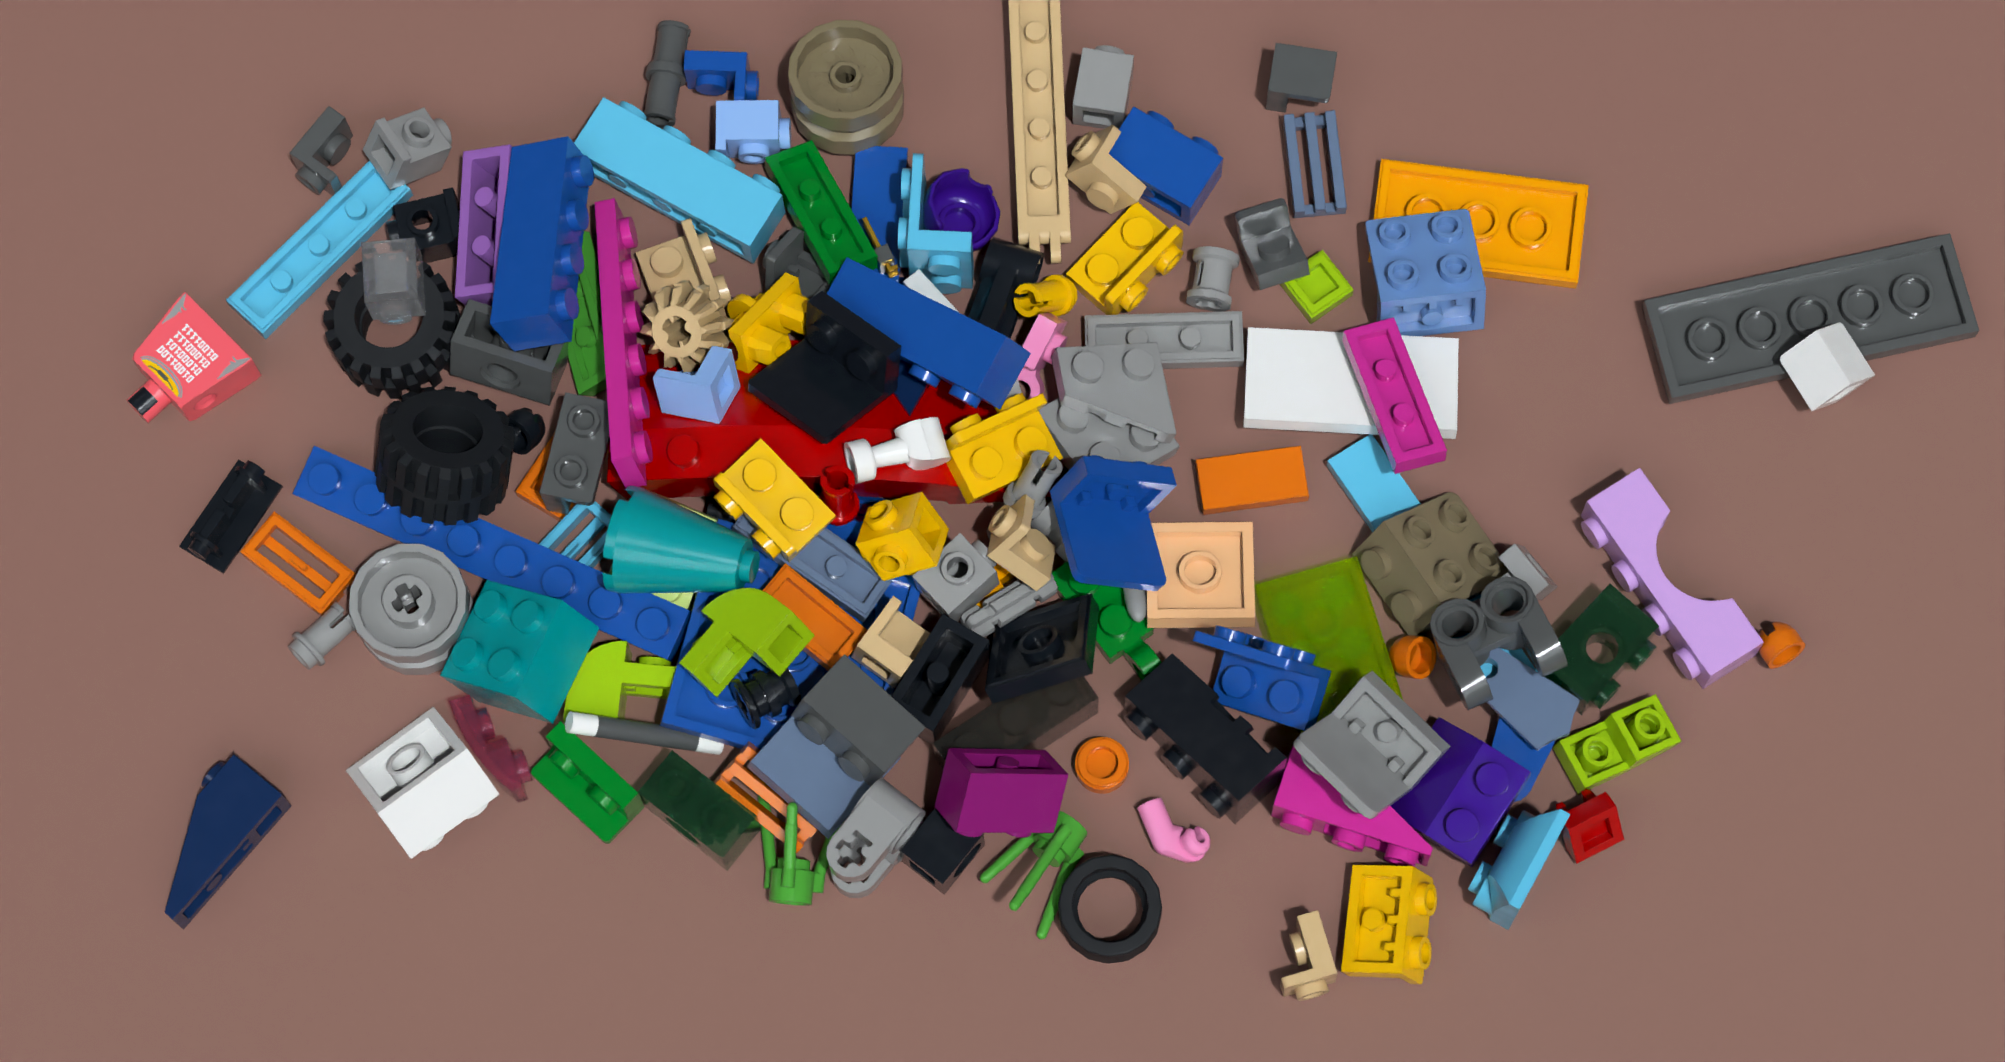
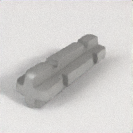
(1006, 606)

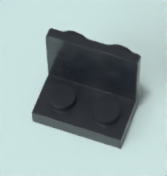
(832, 373)

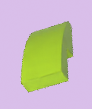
(1617, 744)

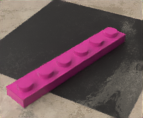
(623, 355)

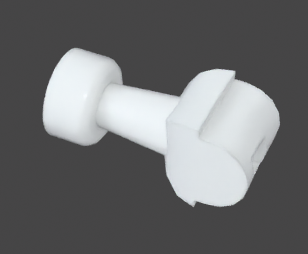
(916, 444)

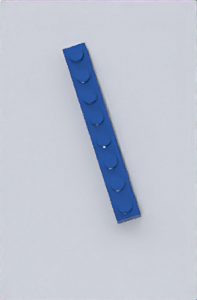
(497, 556)

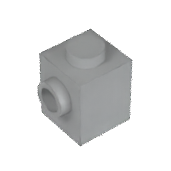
(959, 579)

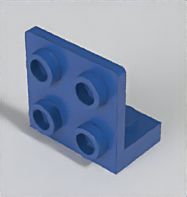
(1267, 678)

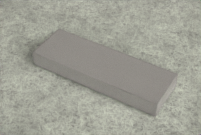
(1182, 338)

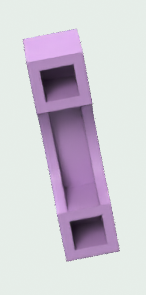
(1706, 634)

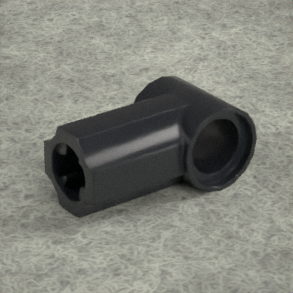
(1001, 273)

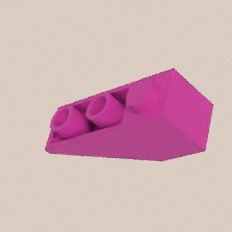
(1311, 803)

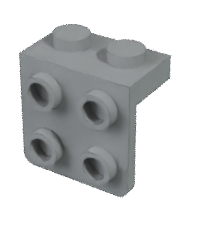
(1371, 747)

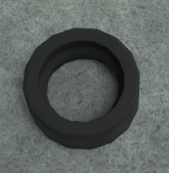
(1110, 867)

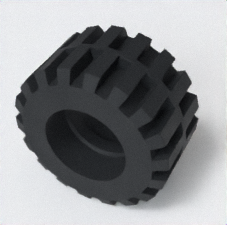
(391, 367)
(444, 455)

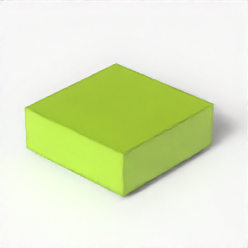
(1320, 290)

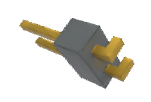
(885, 257)

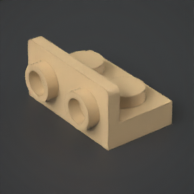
(683, 260)

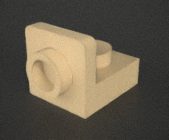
(1018, 547)
(1310, 948)

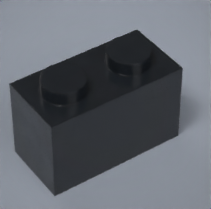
(942, 675)

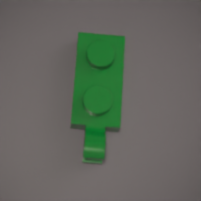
(1116, 630)

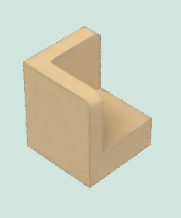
(890, 644)

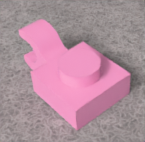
(1041, 343)

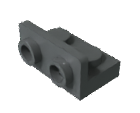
(576, 453)

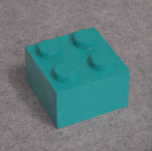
(520, 651)

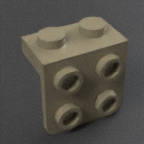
(1429, 559)

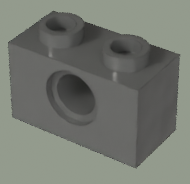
(485, 358)

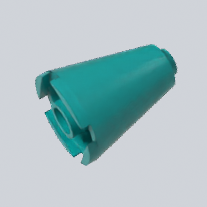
(673, 549)

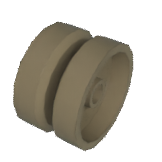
(846, 86)

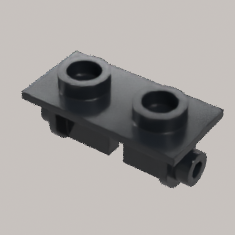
(231, 515)

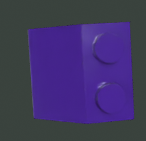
(1463, 794)

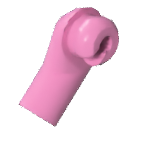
(1170, 839)

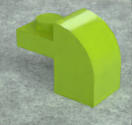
(744, 626)
(610, 677)

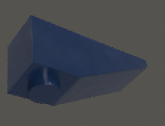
(225, 827)

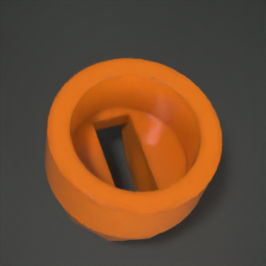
(1780, 645)
(1413, 656)

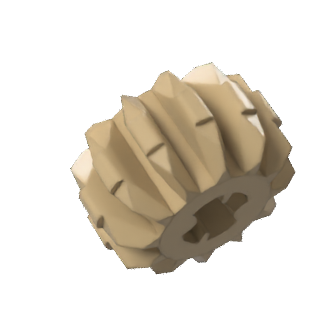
(690, 338)

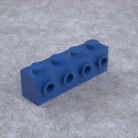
(541, 244)
(933, 336)

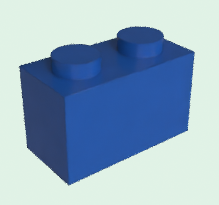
(1171, 165)

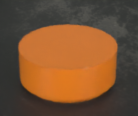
(1102, 765)

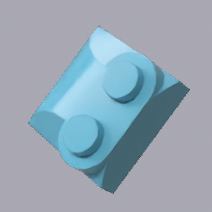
(1524, 851)

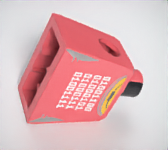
(189, 364)

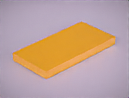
(1520, 224)

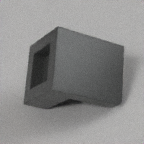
(1300, 74)

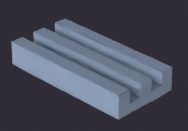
(1310, 124)

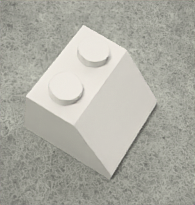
(423, 783)

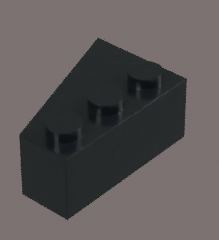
(1203, 739)

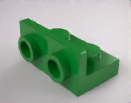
(587, 785)

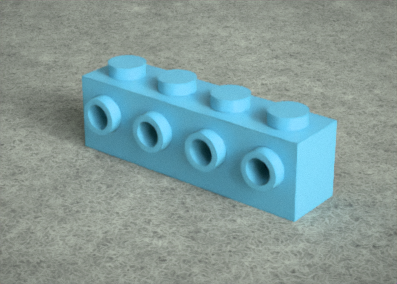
(681, 179)

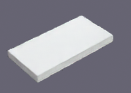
(1309, 384)

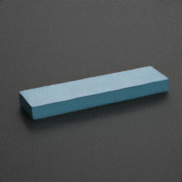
(316, 250)

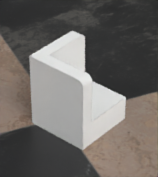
(1826, 366)

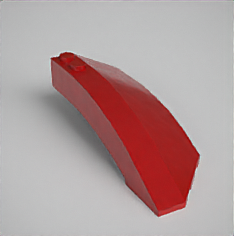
(695, 451)

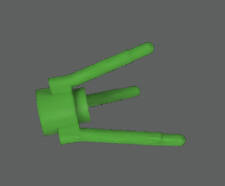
(1051, 850)
(791, 878)

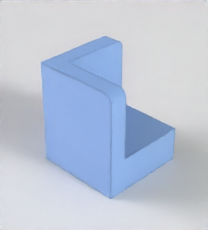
(700, 393)

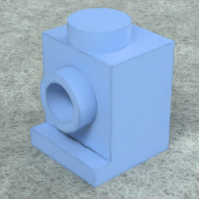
(751, 129)

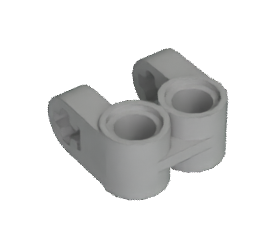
(877, 830)

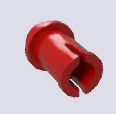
(839, 494)

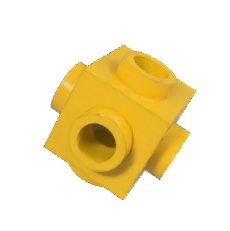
(902, 536)

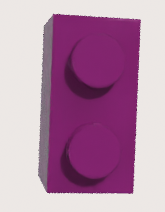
(1001, 791)

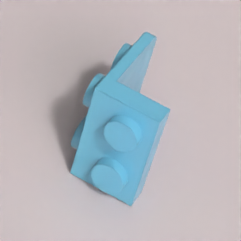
(940, 255)

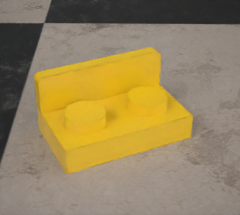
(1126, 259)
(996, 450)
(773, 501)
(1388, 923)

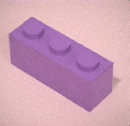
(480, 221)

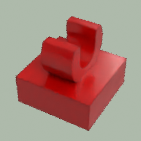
(1591, 826)

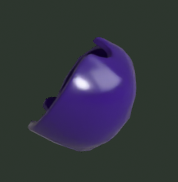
(961, 205)

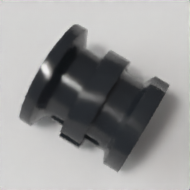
(765, 695)

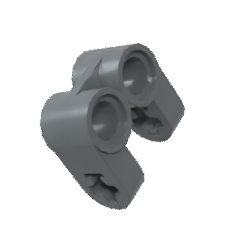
(1489, 631)

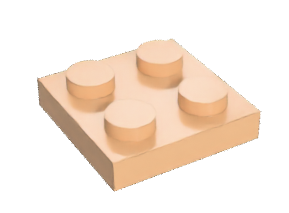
(1206, 576)

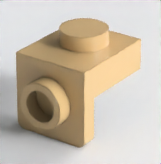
(1100, 175)

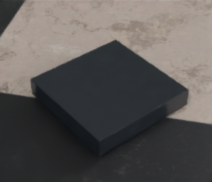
(1043, 648)

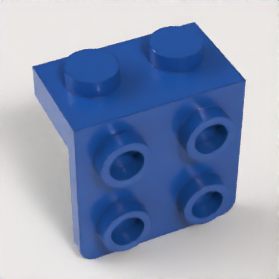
(1107, 521)

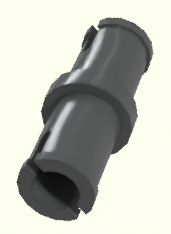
(666, 73)

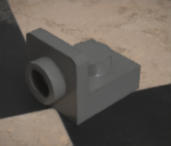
(322, 145)
(1270, 244)

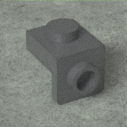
(789, 257)

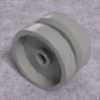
(390, 587)

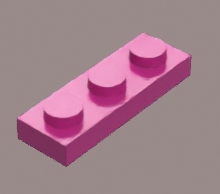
(1394, 395)

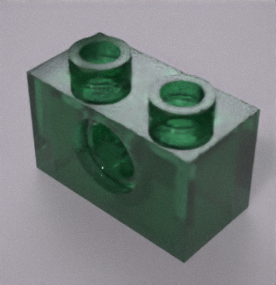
(1619, 626)
(699, 810)

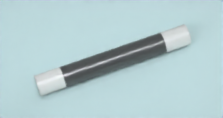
(637, 732)

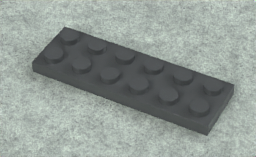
(1738, 329)

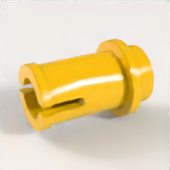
(1052, 295)

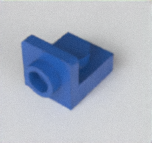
(721, 71)

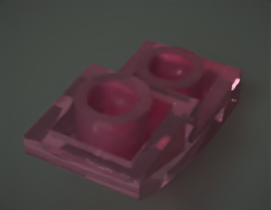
(503, 765)

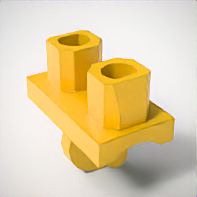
(764, 322)

